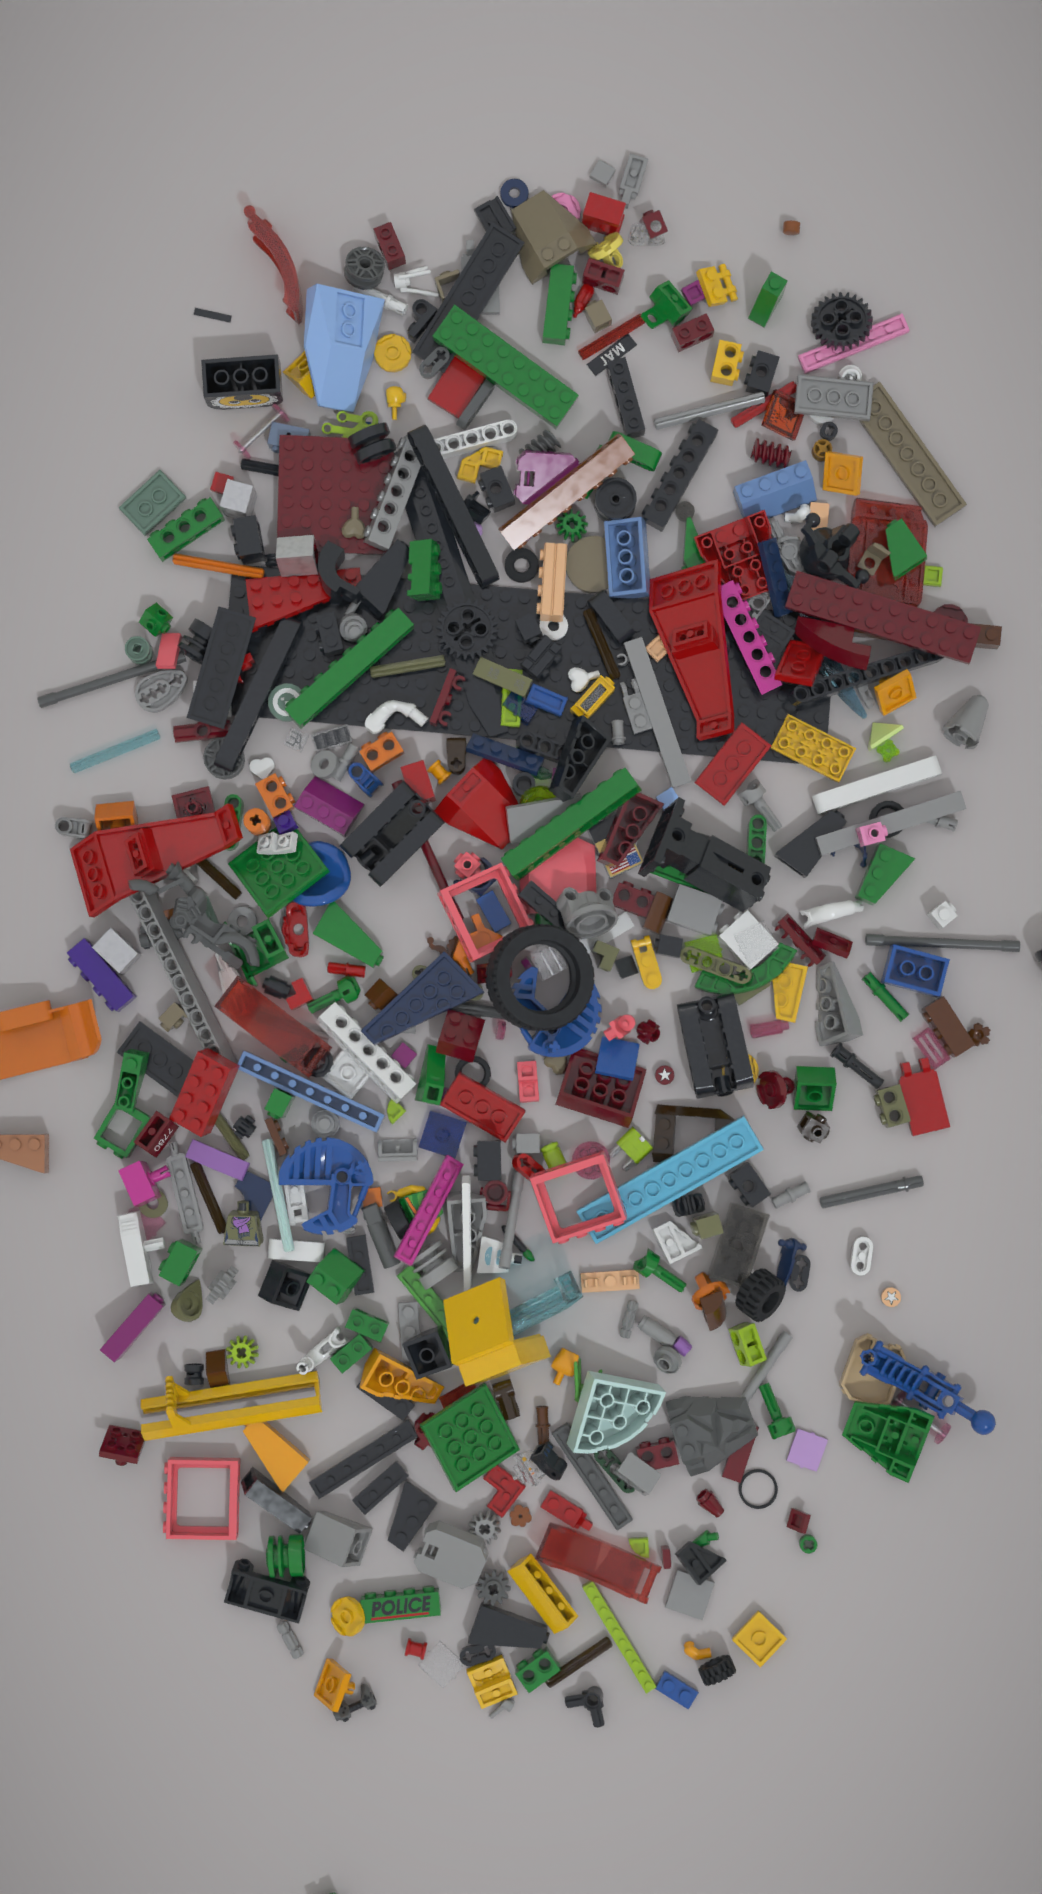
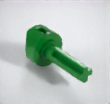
(336, 995)
(649, 1265)
(779, 1426)

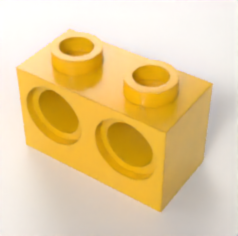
(723, 362)

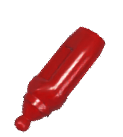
(582, 299)

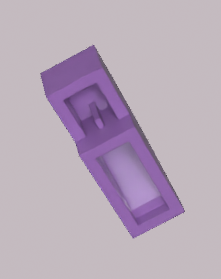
(217, 1159)

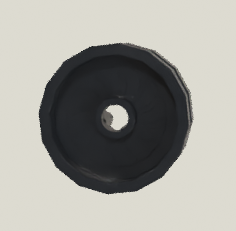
(372, 443)
(607, 493)

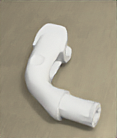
(376, 721)
(830, 912)
(321, 1351)

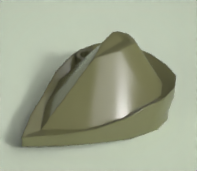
(188, 1303)

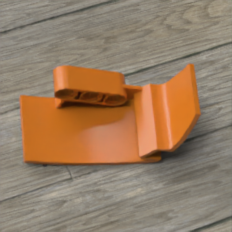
(46, 1037)

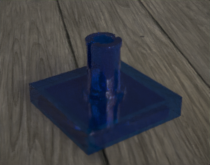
(442, 1134)

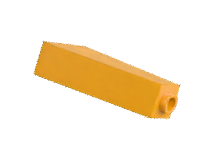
(276, 1452)

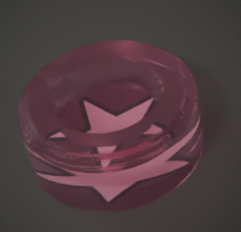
(500, 1030)

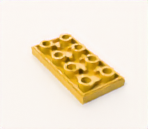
(813, 748)

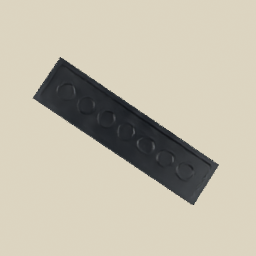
(474, 285)

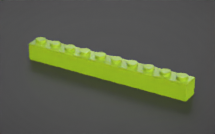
(619, 1636)

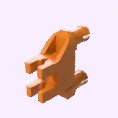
(480, 938)

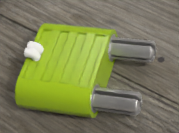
(634, 1146)

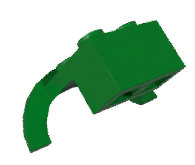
(269, 950)

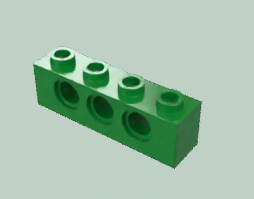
(182, 539)

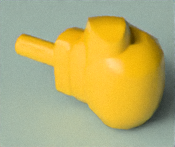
(395, 397)

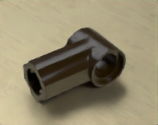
(505, 1395)

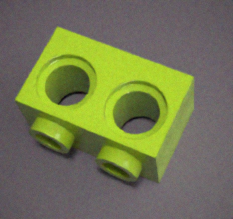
(747, 1344)

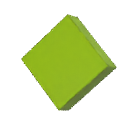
(933, 576)

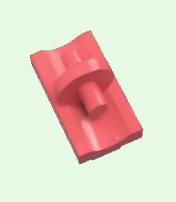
(620, 1027)

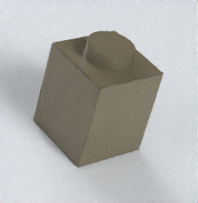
(597, 315)

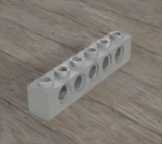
(372, 534)

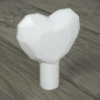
(580, 678)

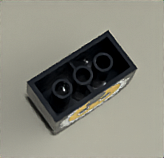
(242, 382)

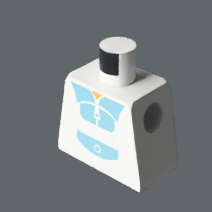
(490, 1256)

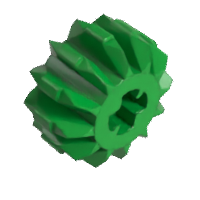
(567, 530)

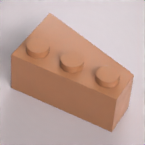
(26, 1150)

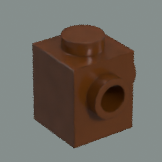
(380, 995)

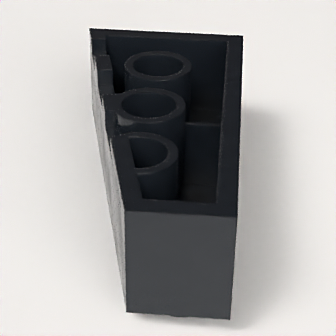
(579, 755)

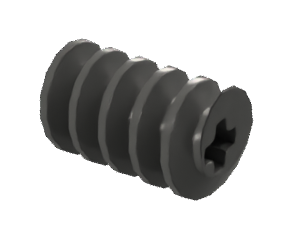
(542, 443)

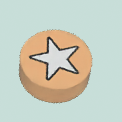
(890, 1297)

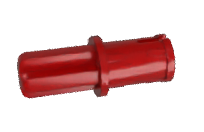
(346, 969)

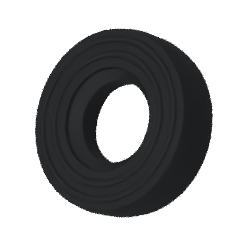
(521, 577)

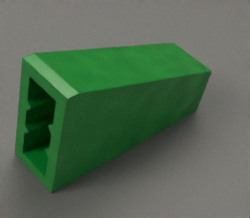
(346, 935)

